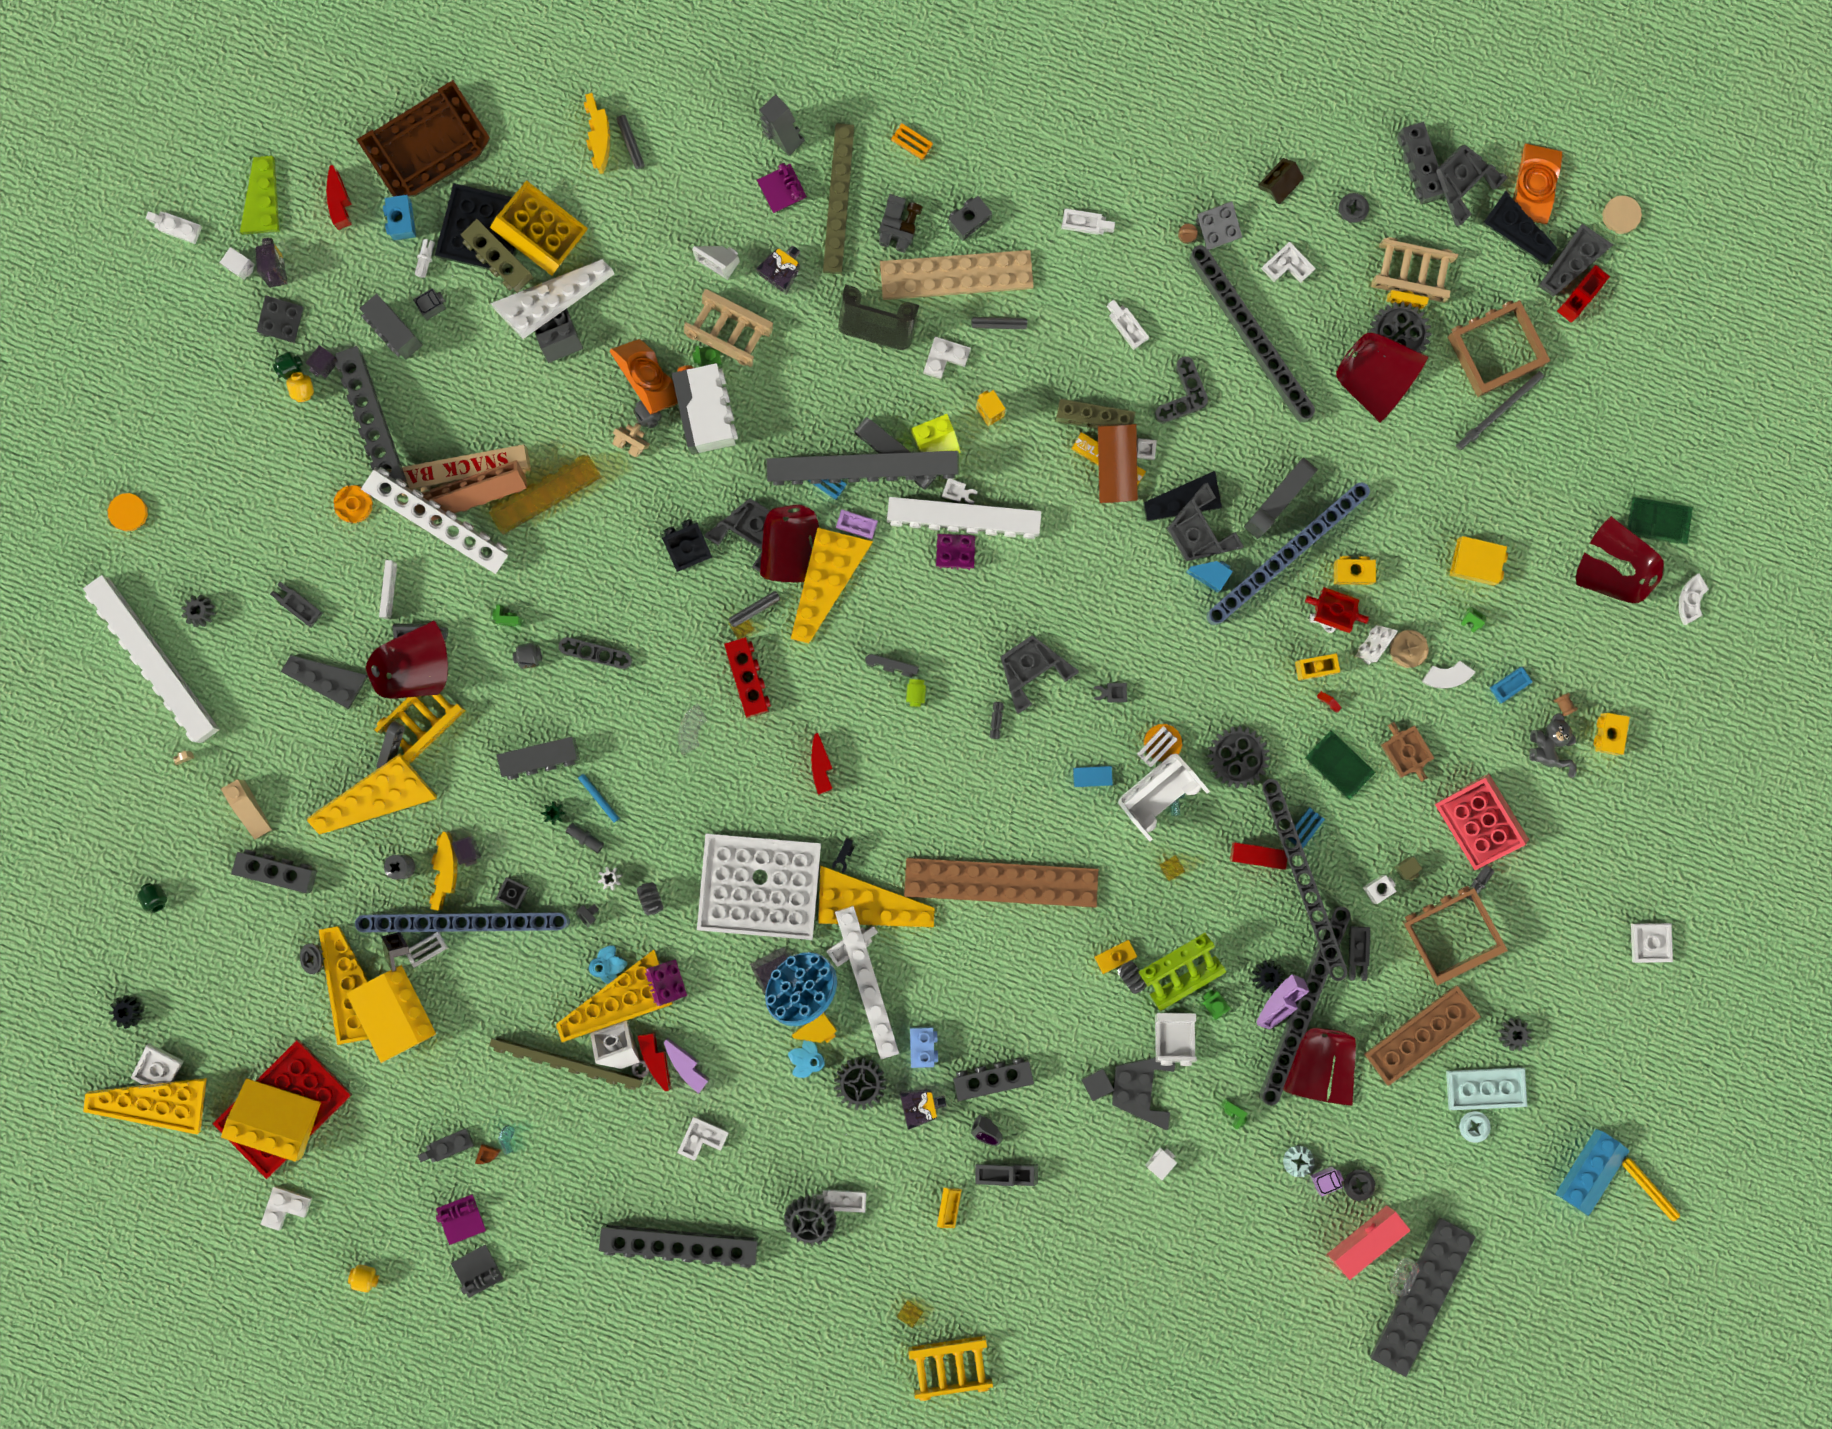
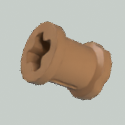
(1565, 704)

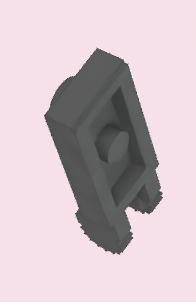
(298, 605)
(1359, 951)

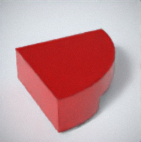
(1323, 697)

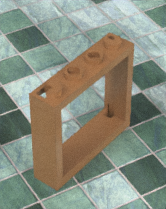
(1467, 362)
(1468, 963)

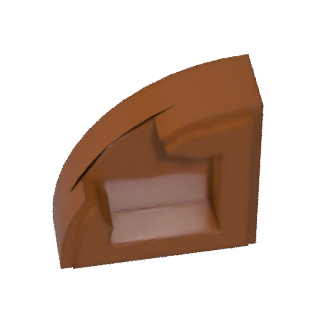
(486, 1154)

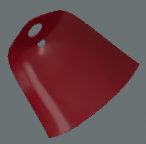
(1379, 380)
(787, 546)
(1626, 546)
(415, 662)
(1314, 1064)

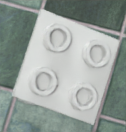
(1375, 644)

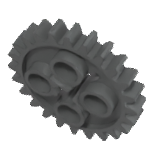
(1388, 319)
(1245, 773)

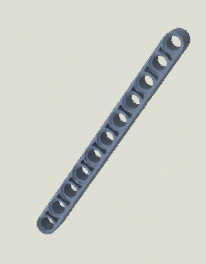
(1296, 550)
(453, 922)

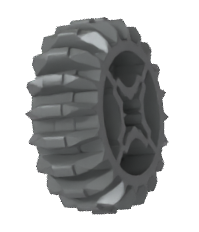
(851, 1082)
(809, 1213)

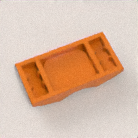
(1537, 181)
(645, 375)

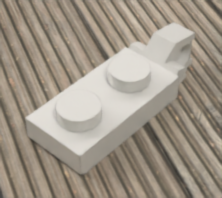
(1086, 222)
(175, 226)
(1127, 325)
(839, 952)
(844, 1200)

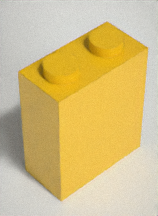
(1478, 561)

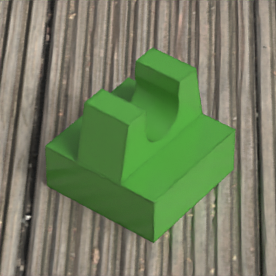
(1474, 617)

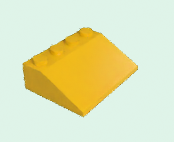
(538, 227)
(391, 1014)
(271, 1120)

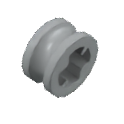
(644, 1073)

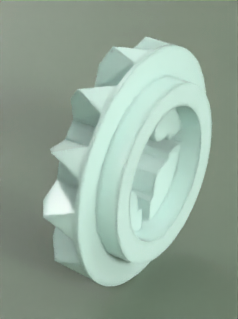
(1483, 1128)
(1294, 1153)

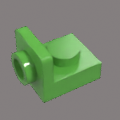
(706, 356)
(509, 619)
(1215, 1003)
(1232, 1110)

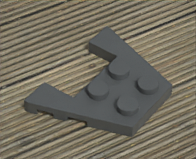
(1460, 174)
(746, 522)
(1193, 533)
(1026, 663)
(1134, 1089)

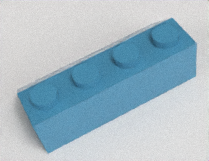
(1592, 1172)

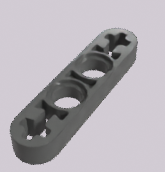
(595, 654)

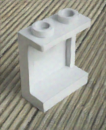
(1175, 1038)

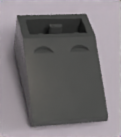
(558, 337)

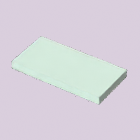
(1486, 1088)

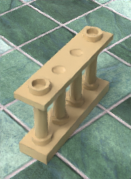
(1401, 284)
(728, 310)

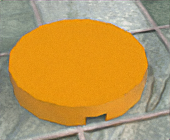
(352, 504)
(127, 512)
(1174, 749)

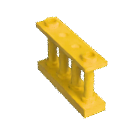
(424, 738)
(938, 1351)

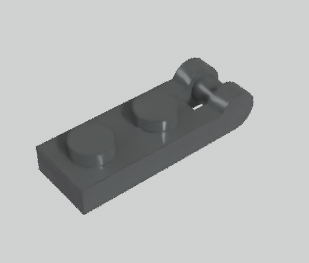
(890, 665)

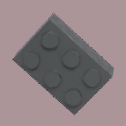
(390, 327)

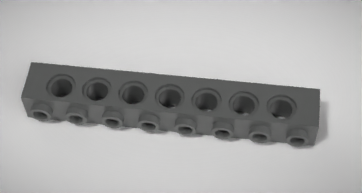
(352, 359)
(748, 1245)

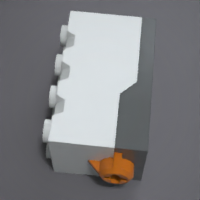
(704, 408)

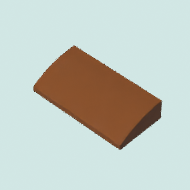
(1117, 463)

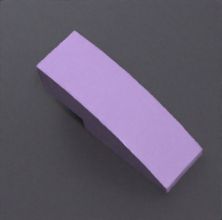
(1282, 1002)
(685, 1064)

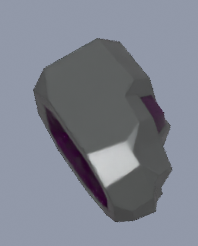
(986, 1131)

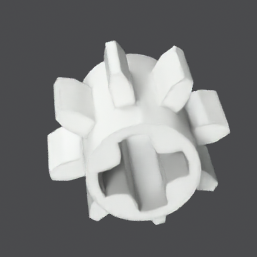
(615, 876)

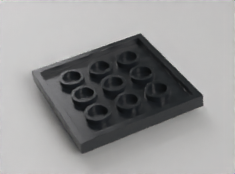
(463, 209)

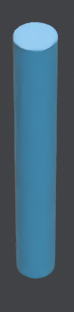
(598, 797)

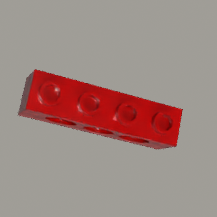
(734, 650)

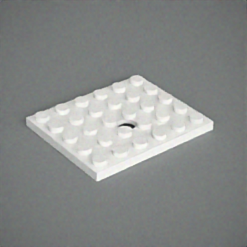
(740, 906)

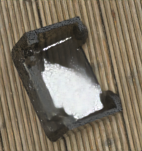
(877, 325)

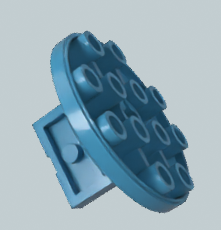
(801, 989)

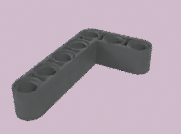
(1280, 498)

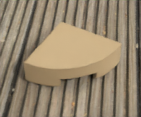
(183, 757)

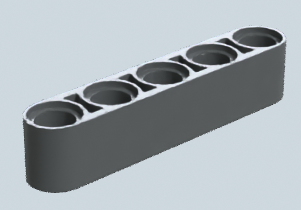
(884, 443)

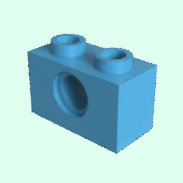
(406, 226)

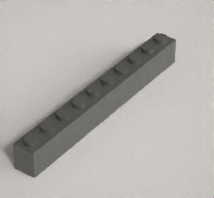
(863, 466)

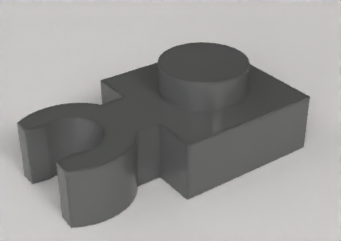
(1115, 692)

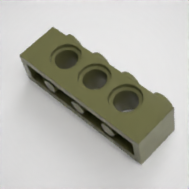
(474, 235)
(1091, 415)

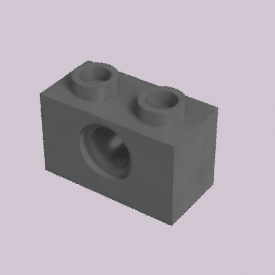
(964, 227)

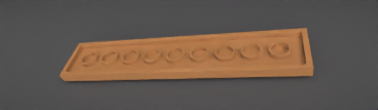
(1001, 882)

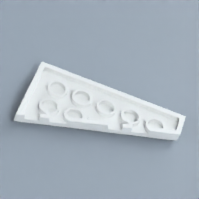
(539, 304)

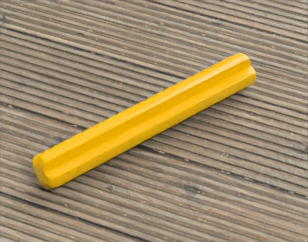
(1650, 1189)

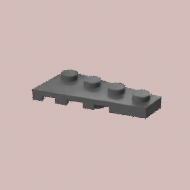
(1578, 254)
(327, 680)

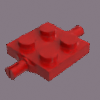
(1336, 610)

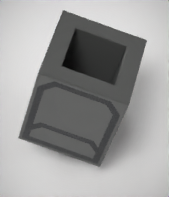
(430, 303)

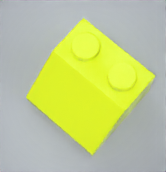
(936, 435)

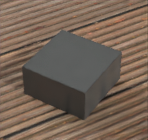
(512, 893)
(1097, 1084)

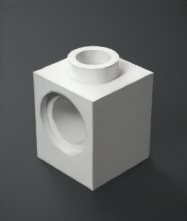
(237, 263)
(1374, 895)
(1161, 1163)

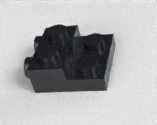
(686, 545)

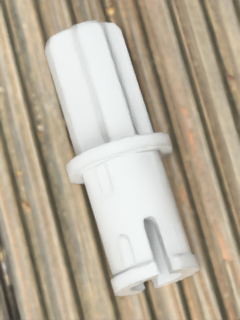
(424, 258)

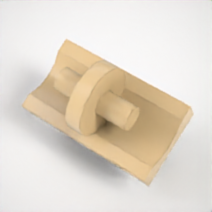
(623, 436)

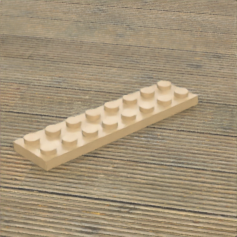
(956, 275)

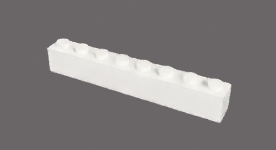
(963, 517)

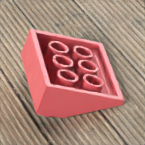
(1482, 822)

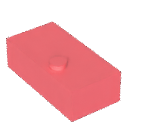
(1368, 1242)

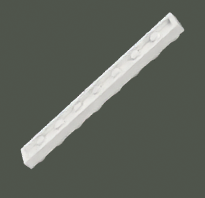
(867, 982)

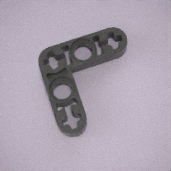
(1187, 400)

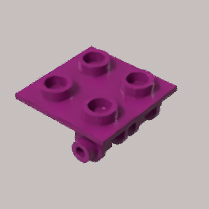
(781, 188)
(955, 551)
(666, 982)
(460, 1219)

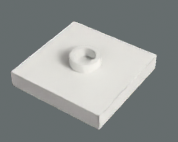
(1651, 942)
(156, 1066)

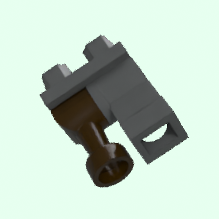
(894, 227)

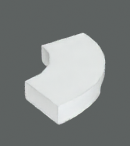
(1690, 599)
(1448, 677)

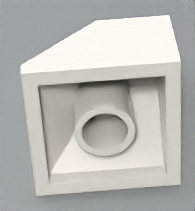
(717, 258)
(615, 1046)

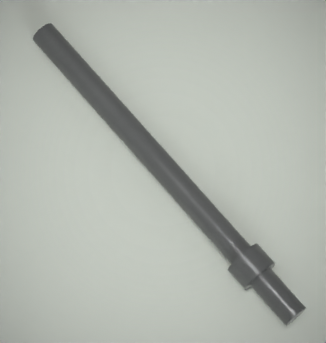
(1474, 433)

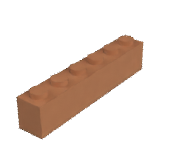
(477, 489)

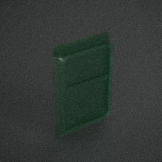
(1660, 520)
(1339, 765)

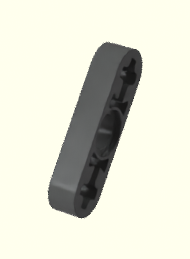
(391, 743)

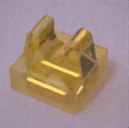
(1171, 868)

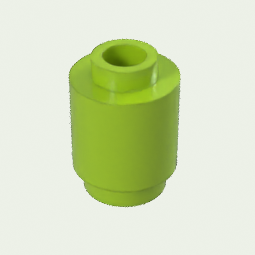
(915, 692)

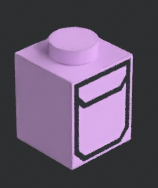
(1327, 1181)

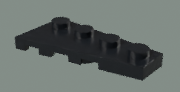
(1519, 229)
(1172, 502)

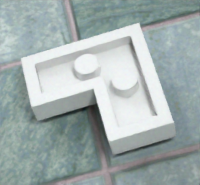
(1288, 259)
(943, 352)
(699, 1133)
(283, 1202)

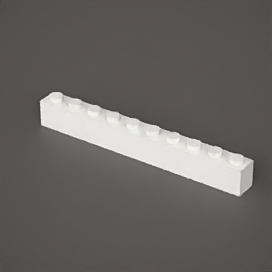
(151, 659)

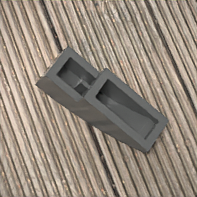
(1006, 1174)

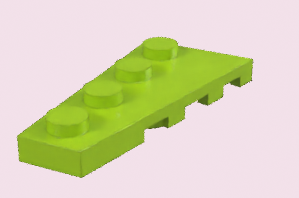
(261, 202)

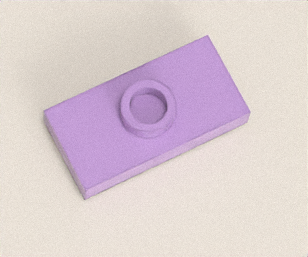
(856, 524)

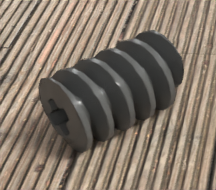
(399, 867)

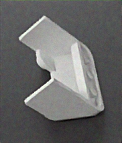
(1158, 791)

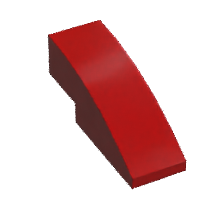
(337, 199)
(1583, 294)
(820, 765)
(1258, 856)
(655, 1060)

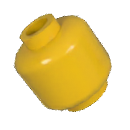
(300, 387)
(363, 1278)

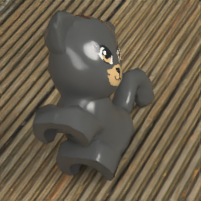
(1557, 734)

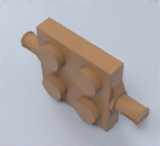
(1407, 751)

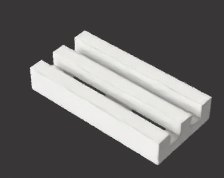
(1158, 756)
(440, 941)

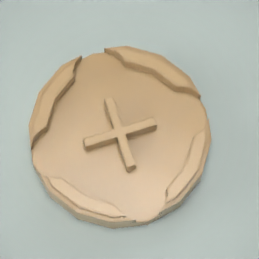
(1622, 214)
(1409, 649)

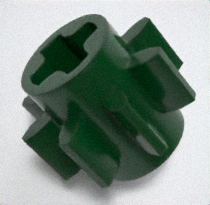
(557, 817)

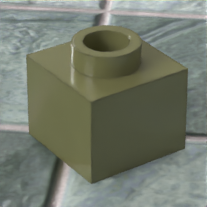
(1408, 868)

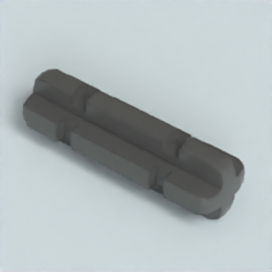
(996, 720)

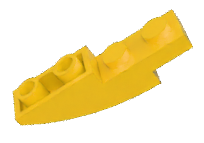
(599, 135)
(445, 862)

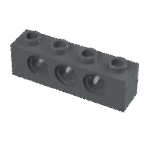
(244, 868)
(1023, 1078)

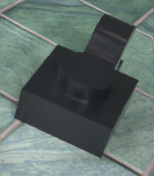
(846, 850)

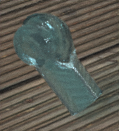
(1175, 808)
(505, 1138)

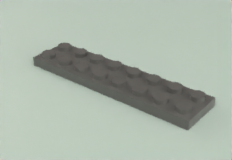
(1417, 1310)

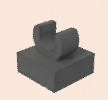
(587, 915)

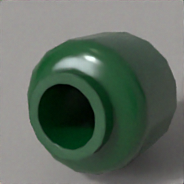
(287, 364)
(152, 897)

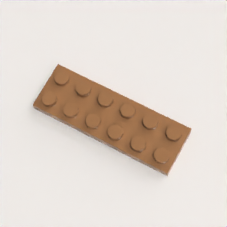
(1422, 1035)

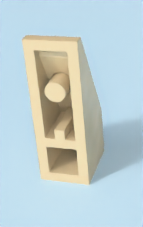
(246, 808)

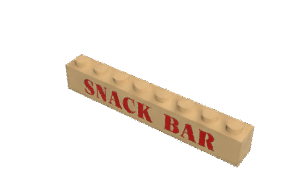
(442, 472)

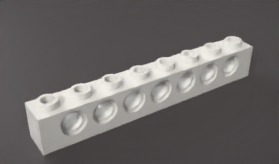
(373, 487)

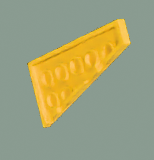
(828, 572)
(380, 793)
(871, 903)
(342, 976)
(616, 1002)
(161, 1105)

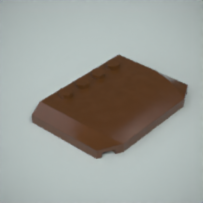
(426, 142)

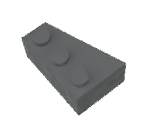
(778, 125)

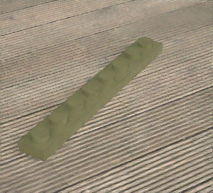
(838, 199)
(558, 1061)

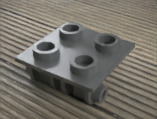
(1219, 225)
(279, 319)
(476, 1271)

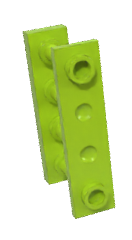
(1188, 982)

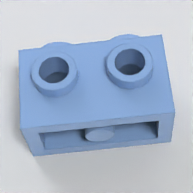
(922, 1047)

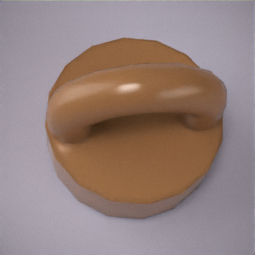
(1187, 233)

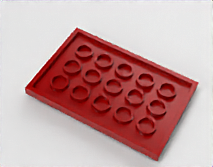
(301, 1074)

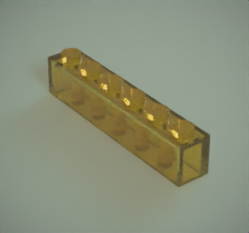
(545, 494)

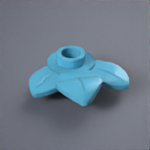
(610, 964)
(803, 1059)

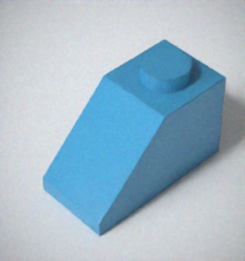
(1211, 574)

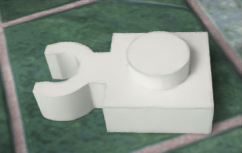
(956, 490)

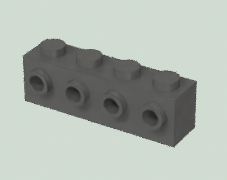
(1421, 162)
(538, 757)

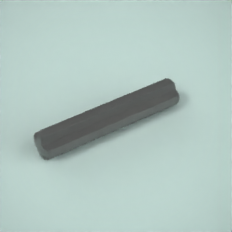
(630, 142)
(999, 323)
(754, 609)

